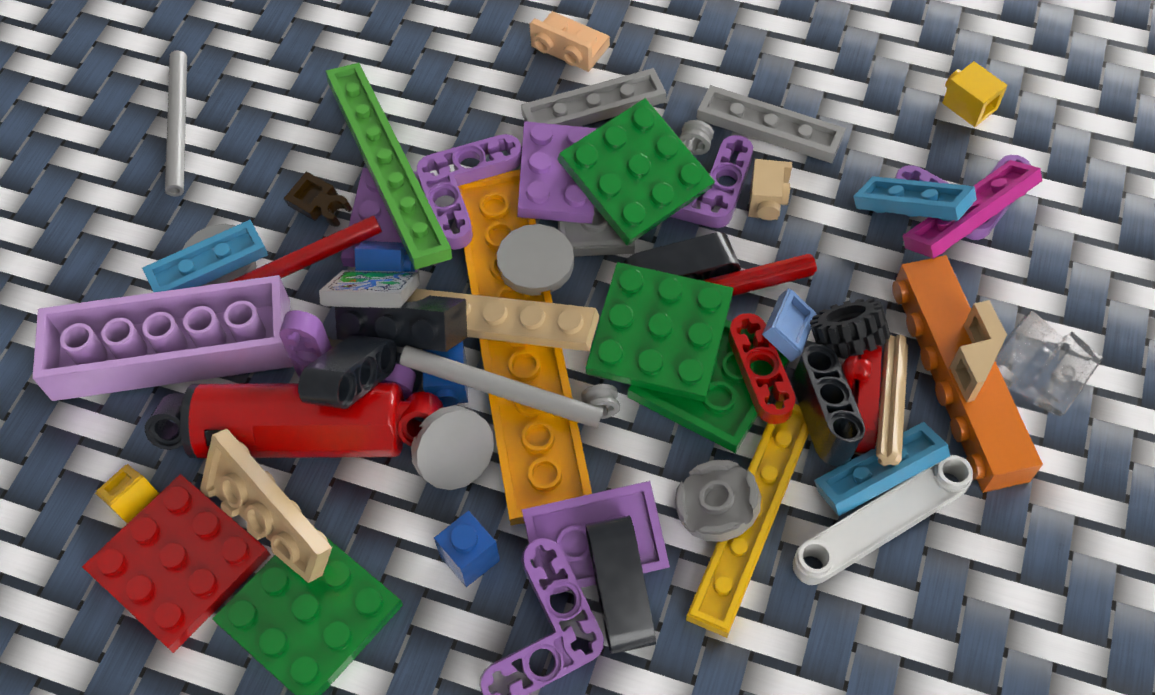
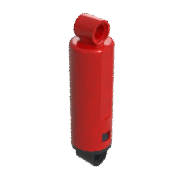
(280, 425)

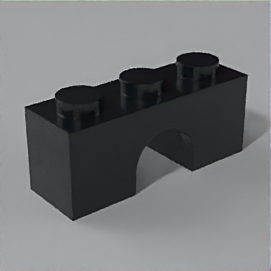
(424, 324)

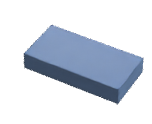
(789, 325)

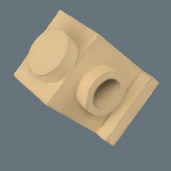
(769, 188)

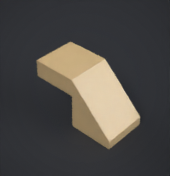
(975, 360)

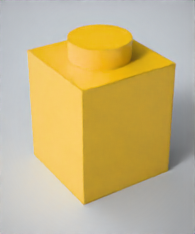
(973, 93)

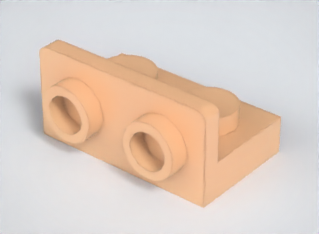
(568, 40)

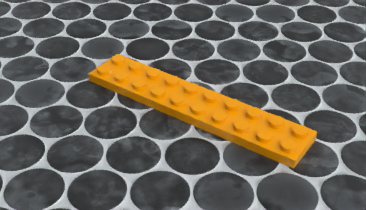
(536, 450)

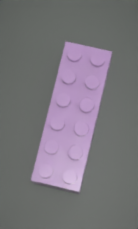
(161, 338)

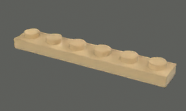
(525, 320)

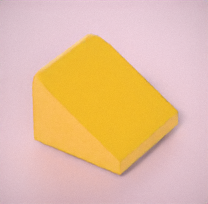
(127, 493)

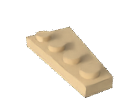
(269, 513)

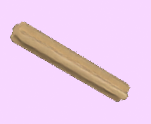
(892, 401)

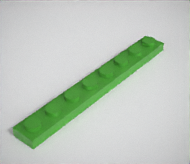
(389, 167)

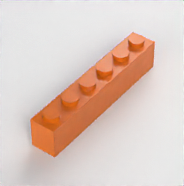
(991, 424)

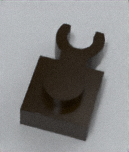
(316, 197)

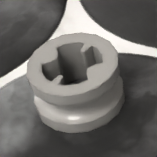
(697, 136)
(604, 397)

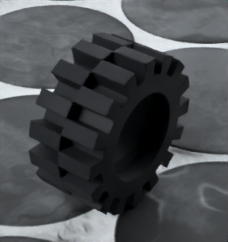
(851, 327)

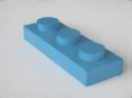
(915, 198)
(207, 259)
(866, 478)

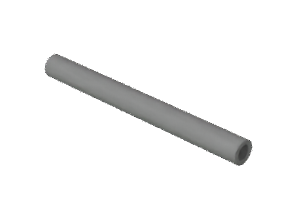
(176, 124)
(501, 386)

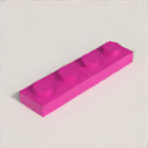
(993, 194)

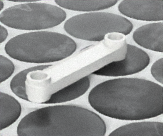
(882, 519)

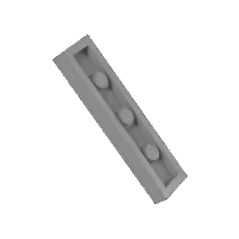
(596, 101)
(771, 123)

